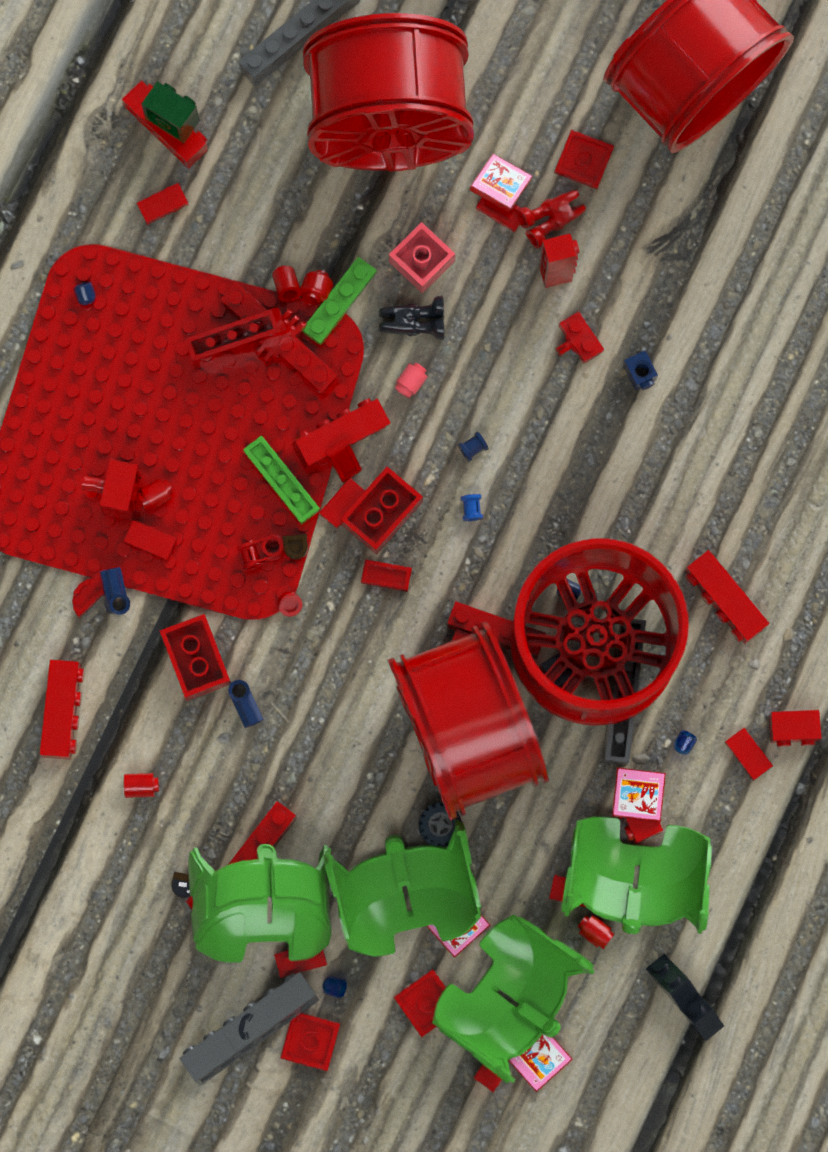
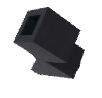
(685, 997)

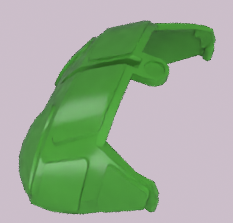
(669, 880)
(373, 898)
(234, 903)
(529, 971)

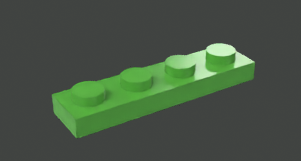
(339, 300)
(281, 480)

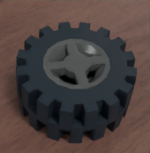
(437, 816)

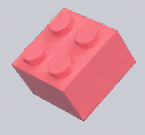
(422, 257)

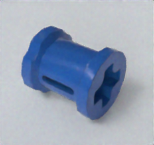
(471, 507)

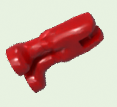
(558, 212)

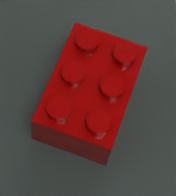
(381, 510)
(195, 657)

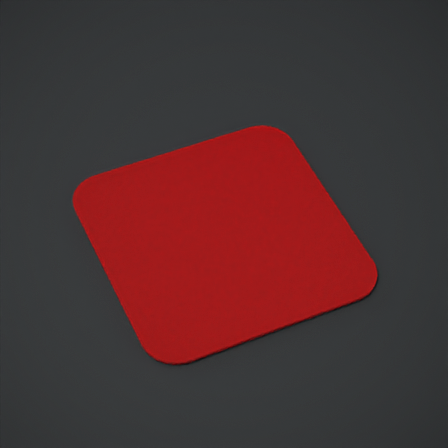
(125, 390)

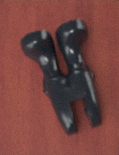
(406, 317)

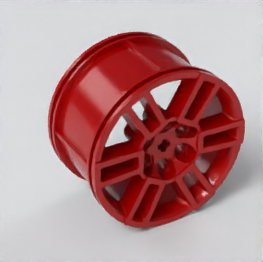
(696, 64)
(388, 92)
(637, 568)
(469, 720)

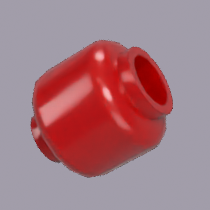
(316, 287)

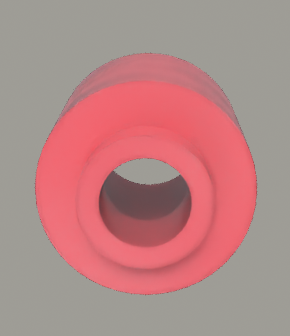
(411, 380)

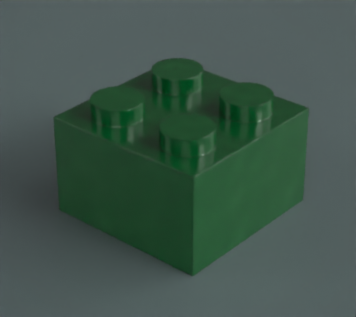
(171, 111)

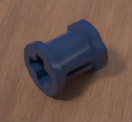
(473, 446)

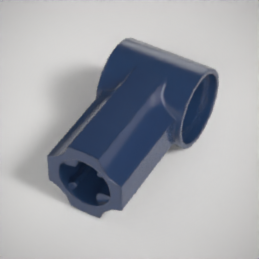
(114, 587)
(246, 705)

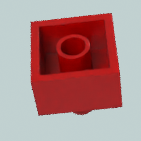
(117, 489)

